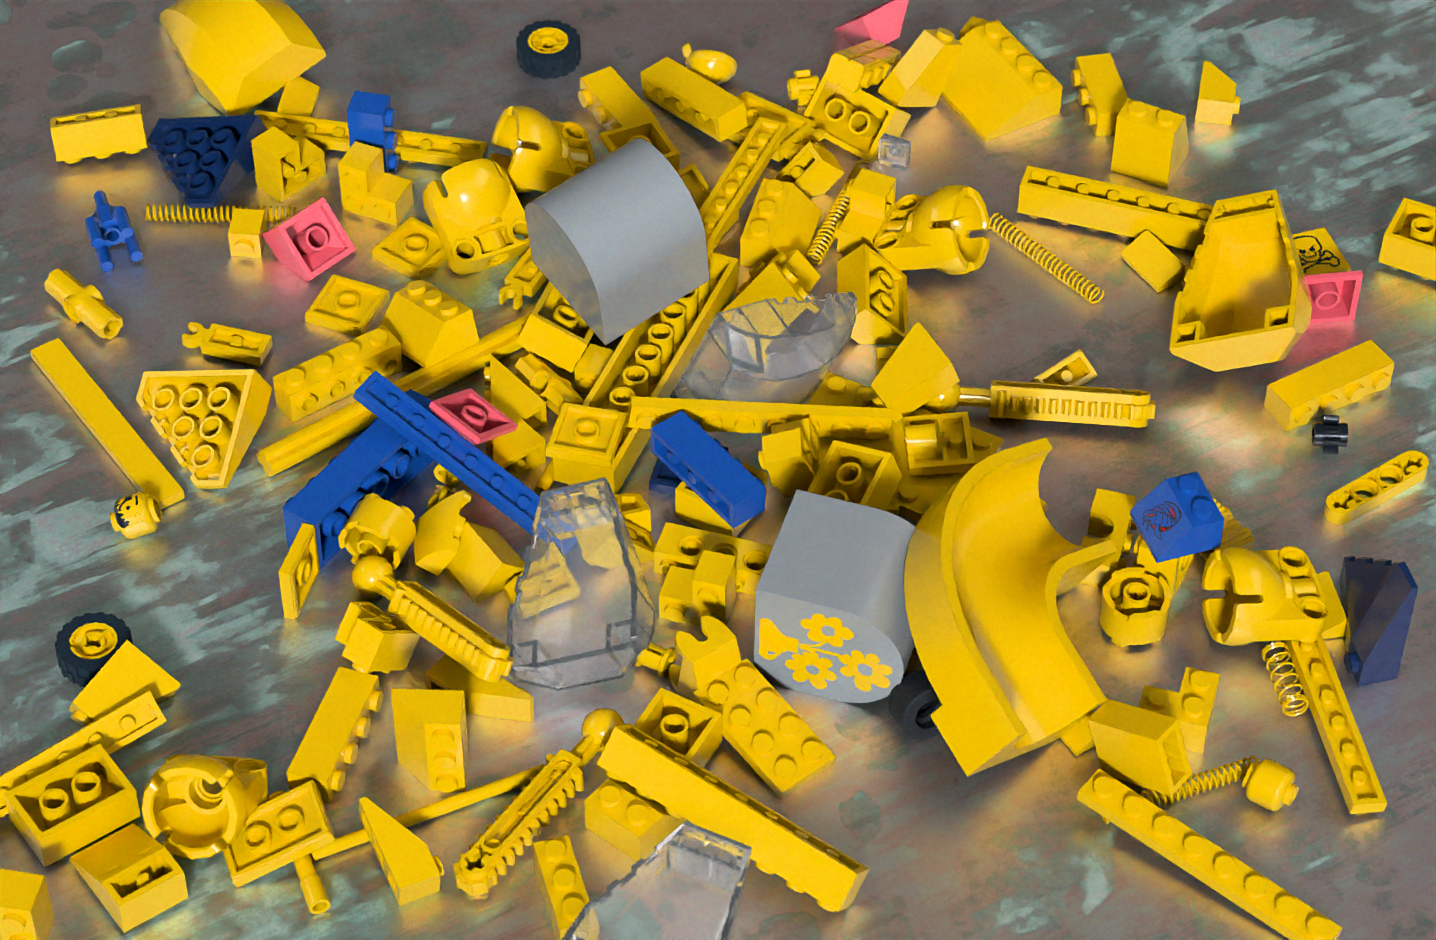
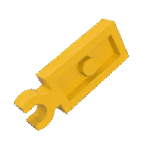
(522, 280)
(229, 343)

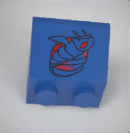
(1179, 518)

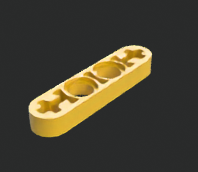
(1381, 491)

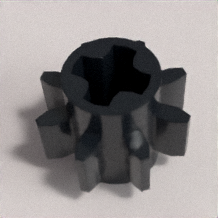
(1329, 434)

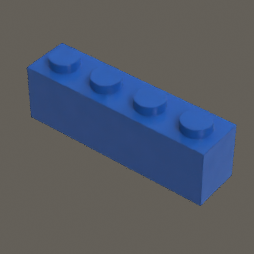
(708, 469)

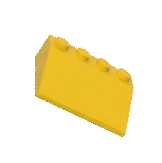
(999, 83)

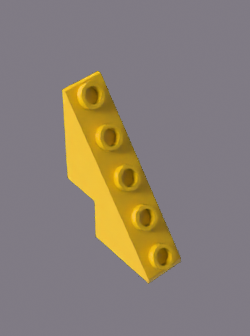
(524, 448)

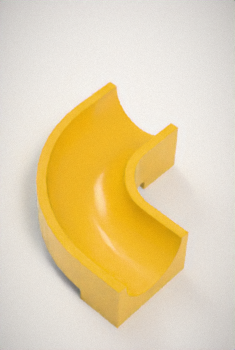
(987, 613)

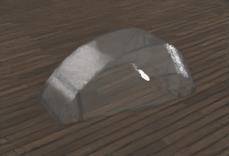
(770, 350)
(582, 593)
(678, 893)

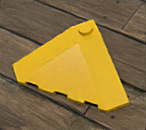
(206, 417)

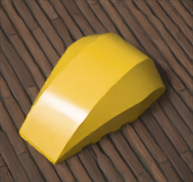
(240, 48)
(1245, 290)

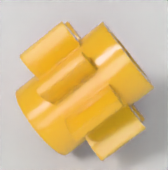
(802, 87)

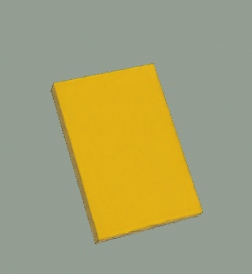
(279, 834)

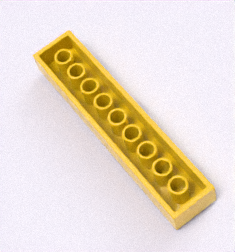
(650, 365)

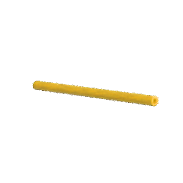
(433, 810)

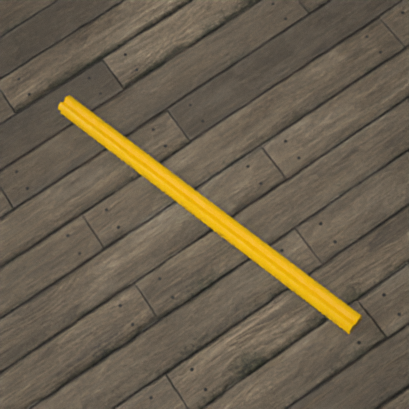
(357, 417)

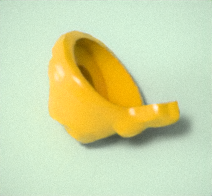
(710, 64)

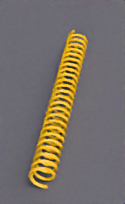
(853, 174)
(221, 217)
(1046, 260)
(1202, 785)

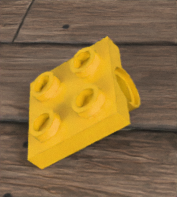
(938, 443)

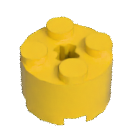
(379, 530)
(1134, 607)

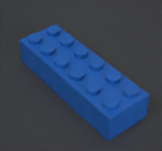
(372, 463)

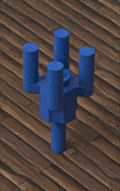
(109, 227)

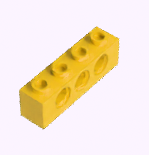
(683, 546)

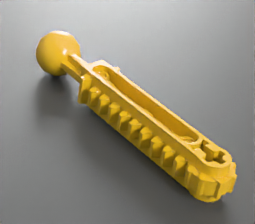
(1052, 403)
(434, 620)
(534, 807)

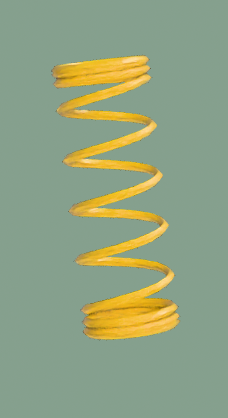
(1296, 696)

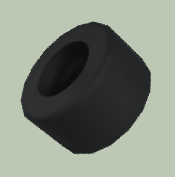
(913, 704)

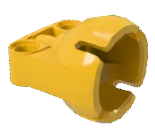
(541, 149)
(477, 216)
(936, 231)
(1266, 596)
(198, 811)

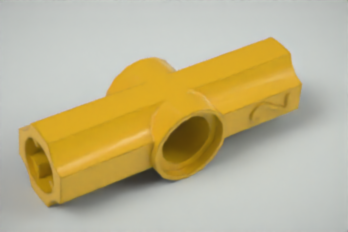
(83, 304)
(546, 382)

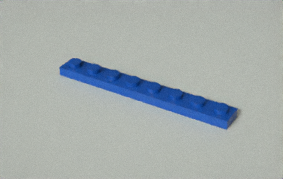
(449, 449)

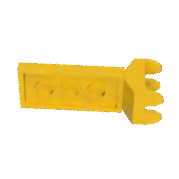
(754, 713)

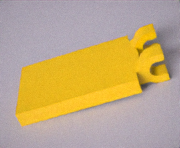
(799, 129)

